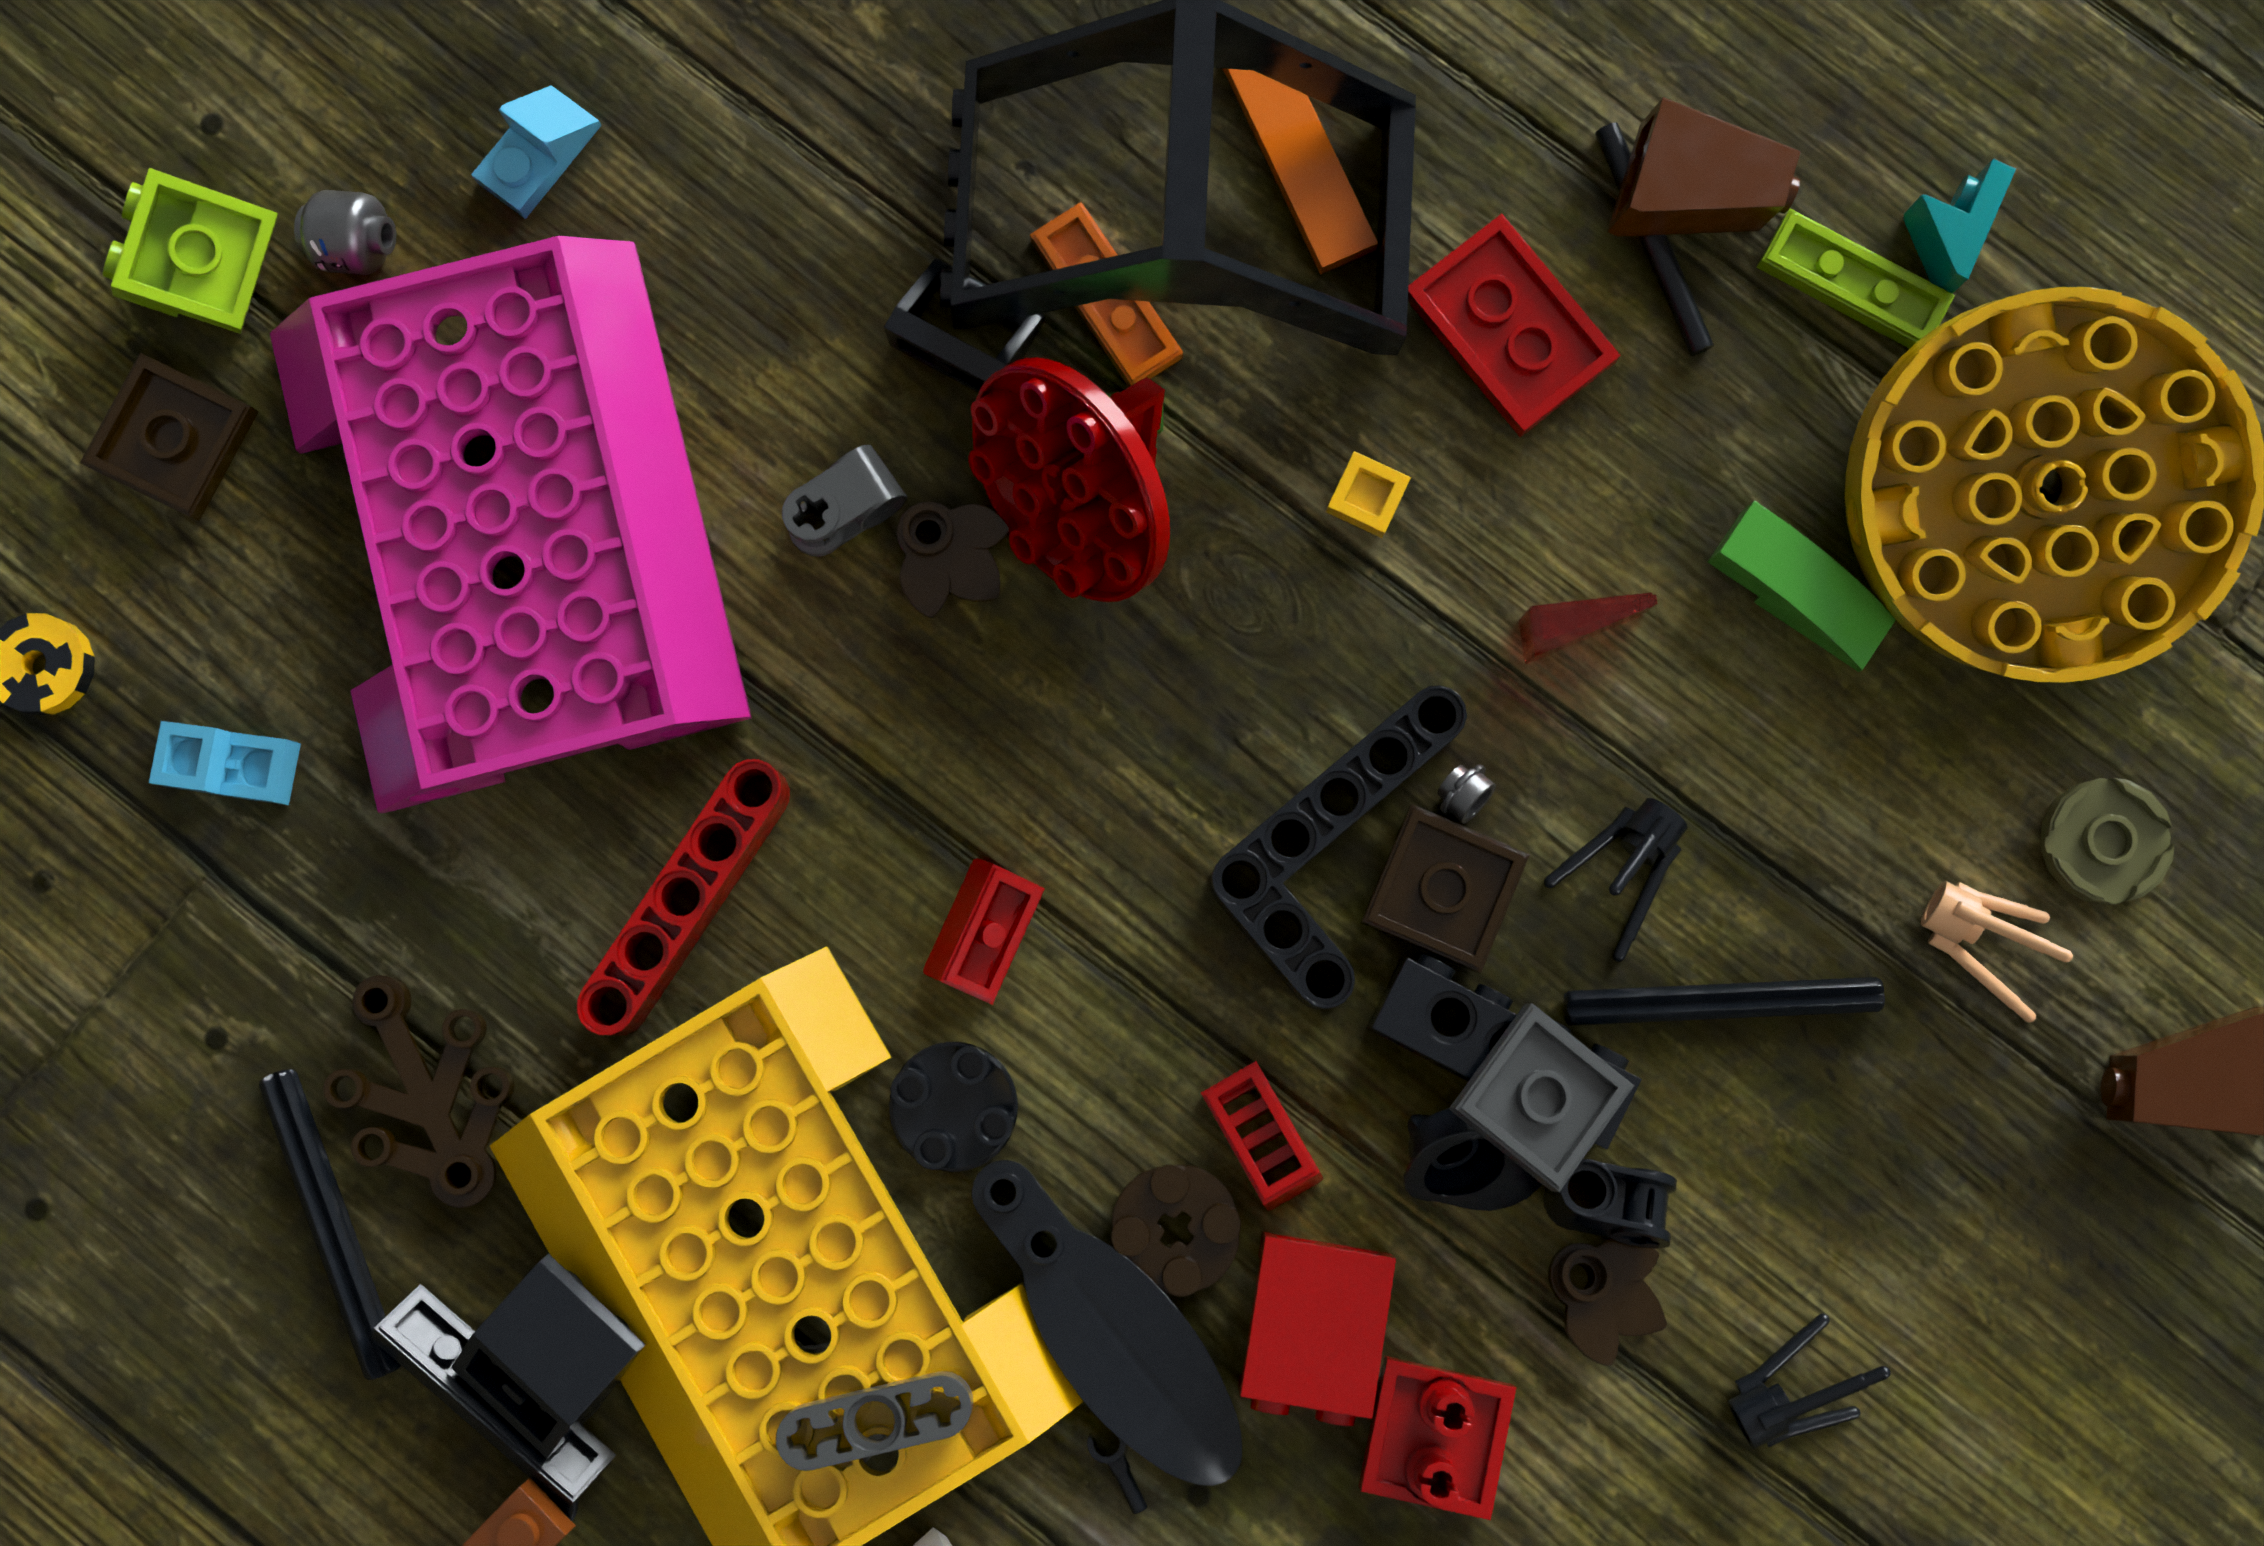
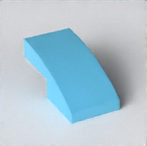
(224, 763)

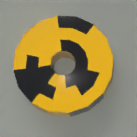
(67, 667)

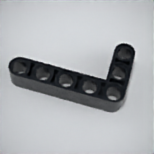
(1320, 829)

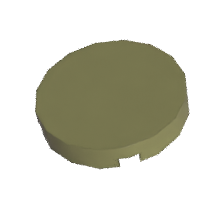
(2107, 841)

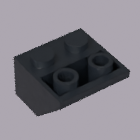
(548, 1356)

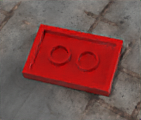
(1511, 325)

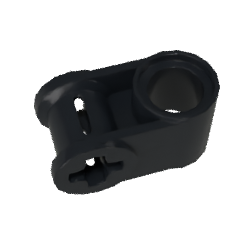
(1625, 1204)

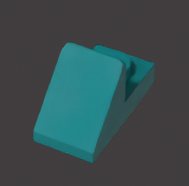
(1954, 234)

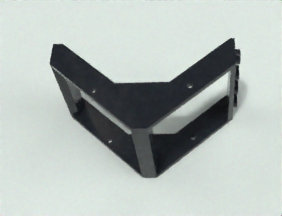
(1193, 40)

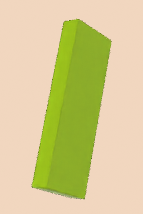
(1854, 280)

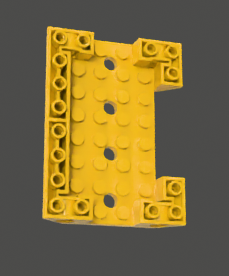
(648, 1232)

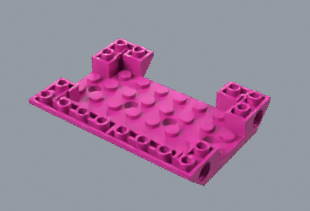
(580, 488)

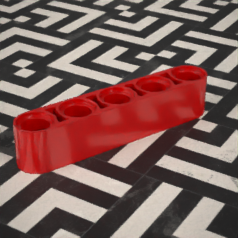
(655, 912)

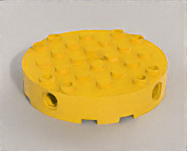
(2151, 463)

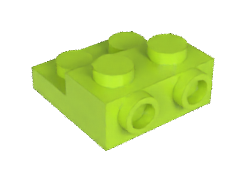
(190, 251)

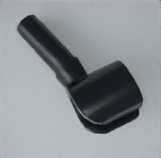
(1121, 1470)

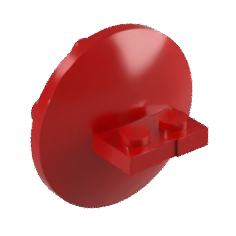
(1074, 476)

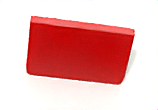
(983, 930)

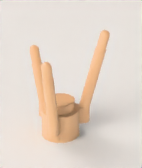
(1964, 914)

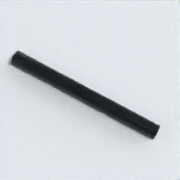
(1659, 253)

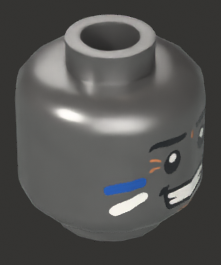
(344, 232)

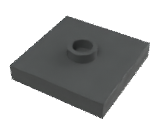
(1541, 1097)

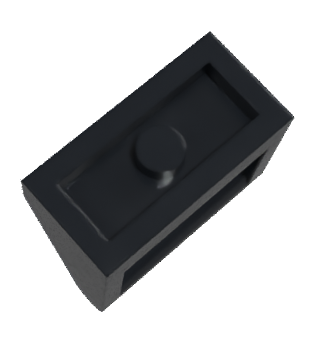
(944, 351)

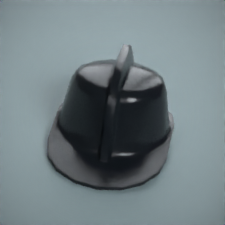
(1460, 1166)

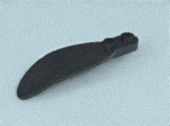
(1116, 1336)

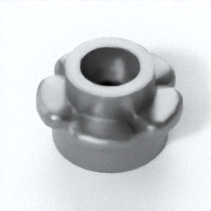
(1465, 792)

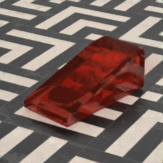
(1560, 625)

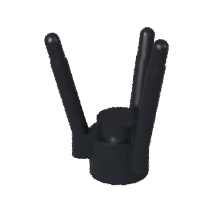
(1649, 836)
(1767, 1413)

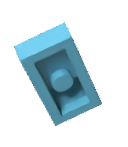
(536, 149)

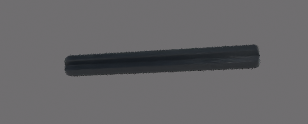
(1723, 1001)
(327, 1218)

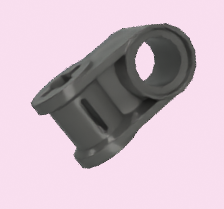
(849, 499)

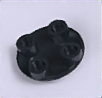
(953, 1106)

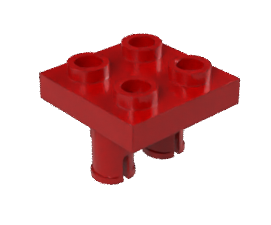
(1437, 1438)

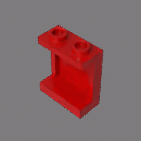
(1317, 1328)

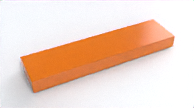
(1304, 169)

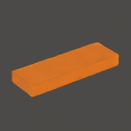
(1125, 329)

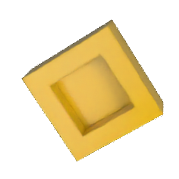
(1368, 494)

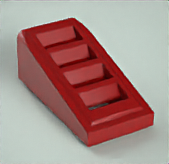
(1291, 1184)

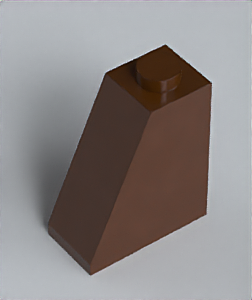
(1701, 176)
(2193, 1078)

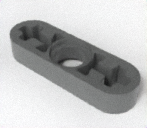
(822, 1415)

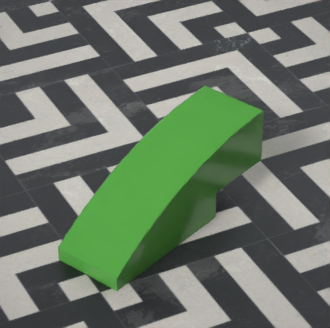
(1802, 585)

